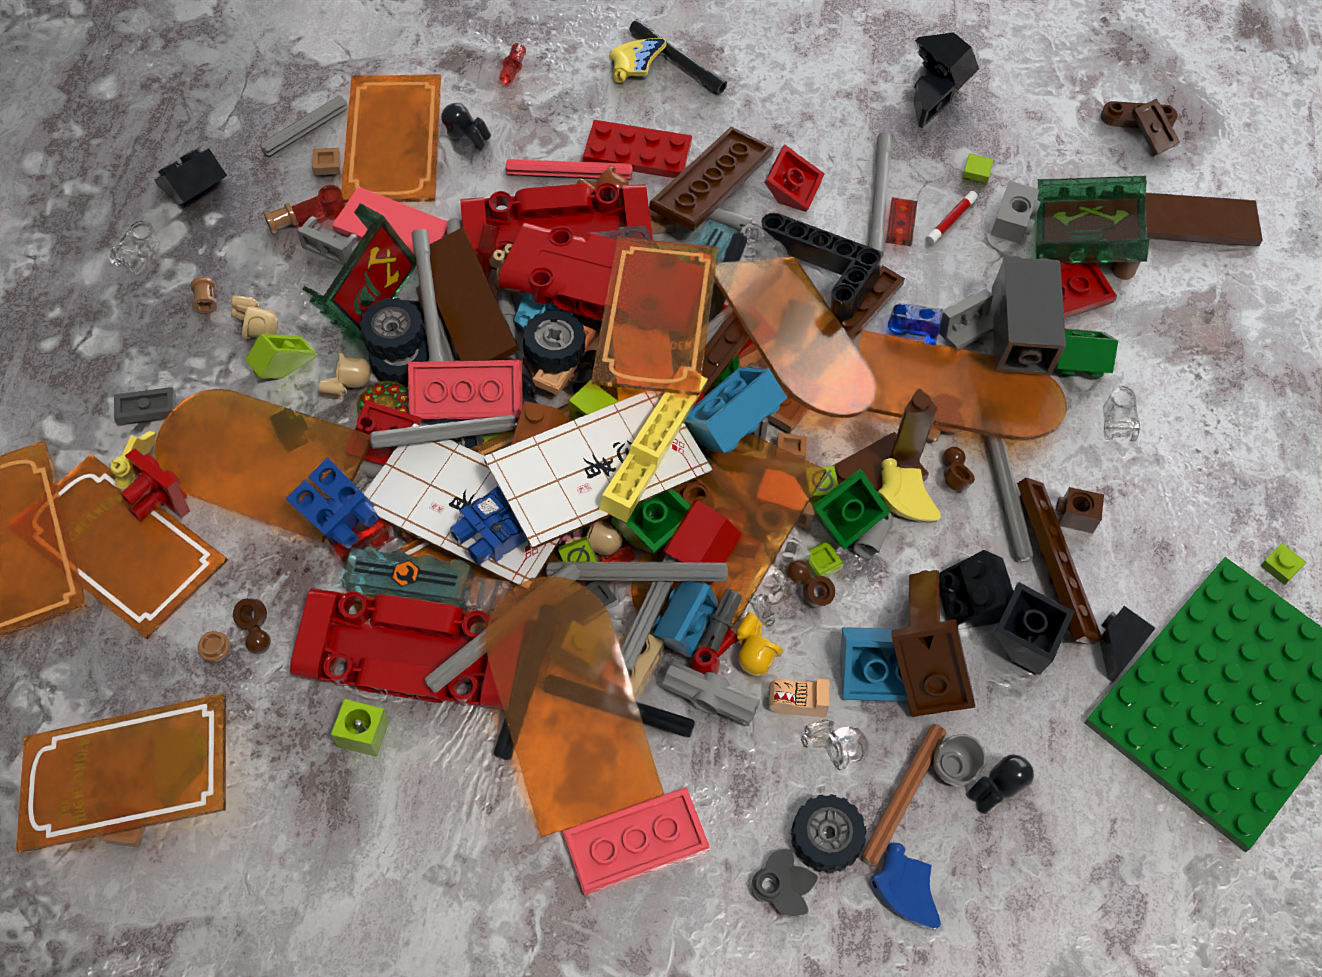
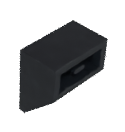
(948, 56)
(191, 177)
(975, 590)

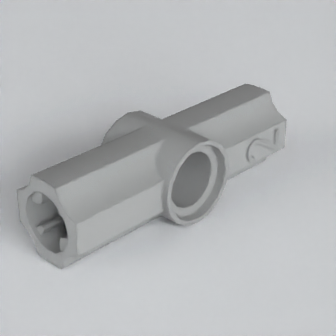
(710, 693)

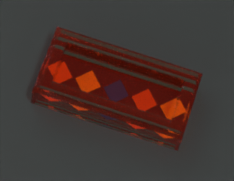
(901, 221)

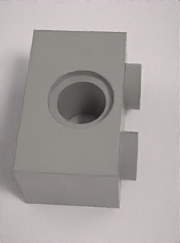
(1015, 212)

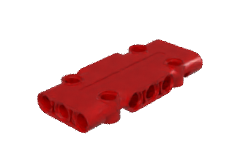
(556, 206)
(561, 268)
(390, 646)

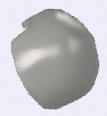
(959, 759)

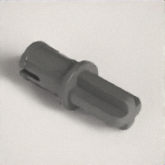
(722, 619)

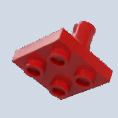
(380, 418)
(152, 488)

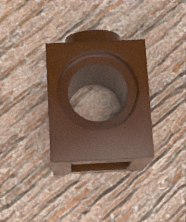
(1088, 502)

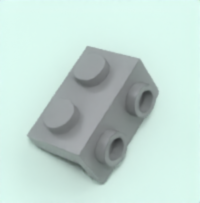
(967, 320)

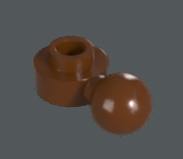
(957, 474)
(800, 573)
(257, 640)

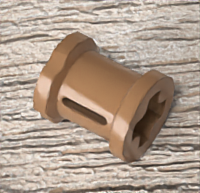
(280, 218)
(204, 295)

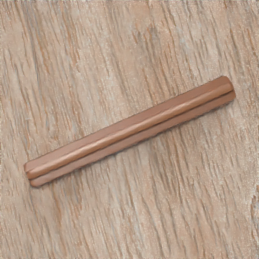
(903, 796)

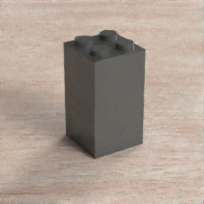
(1028, 316)

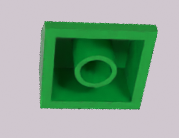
(1088, 352)
(850, 509)
(653, 521)

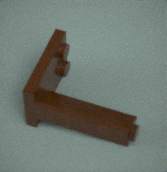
(904, 446)
(931, 653)

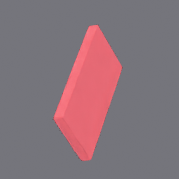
(400, 216)
(465, 389)
(635, 841)

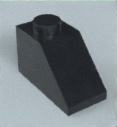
(932, 96)
(1122, 640)

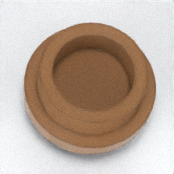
(213, 646)

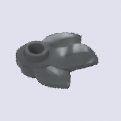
(789, 884)

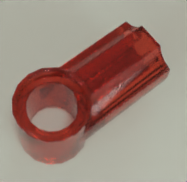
(326, 205)

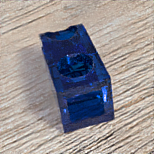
(916, 321)

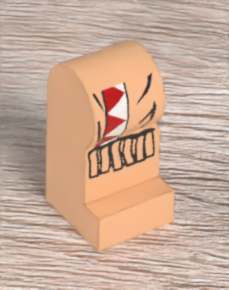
(799, 697)

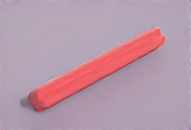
(564, 168)

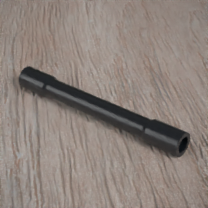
(707, 77)

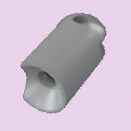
(873, 539)

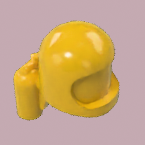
(757, 651)

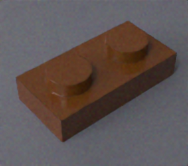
(1155, 127)

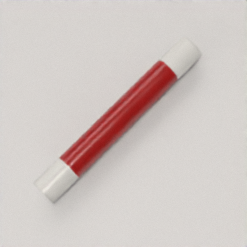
(946, 223)

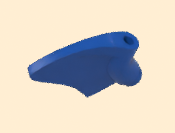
(906, 888)

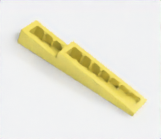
(647, 453)

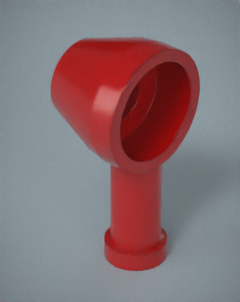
(714, 663)

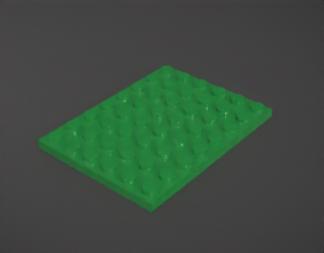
(1224, 704)

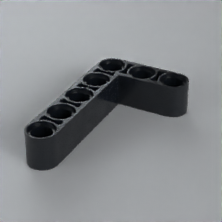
(852, 260)

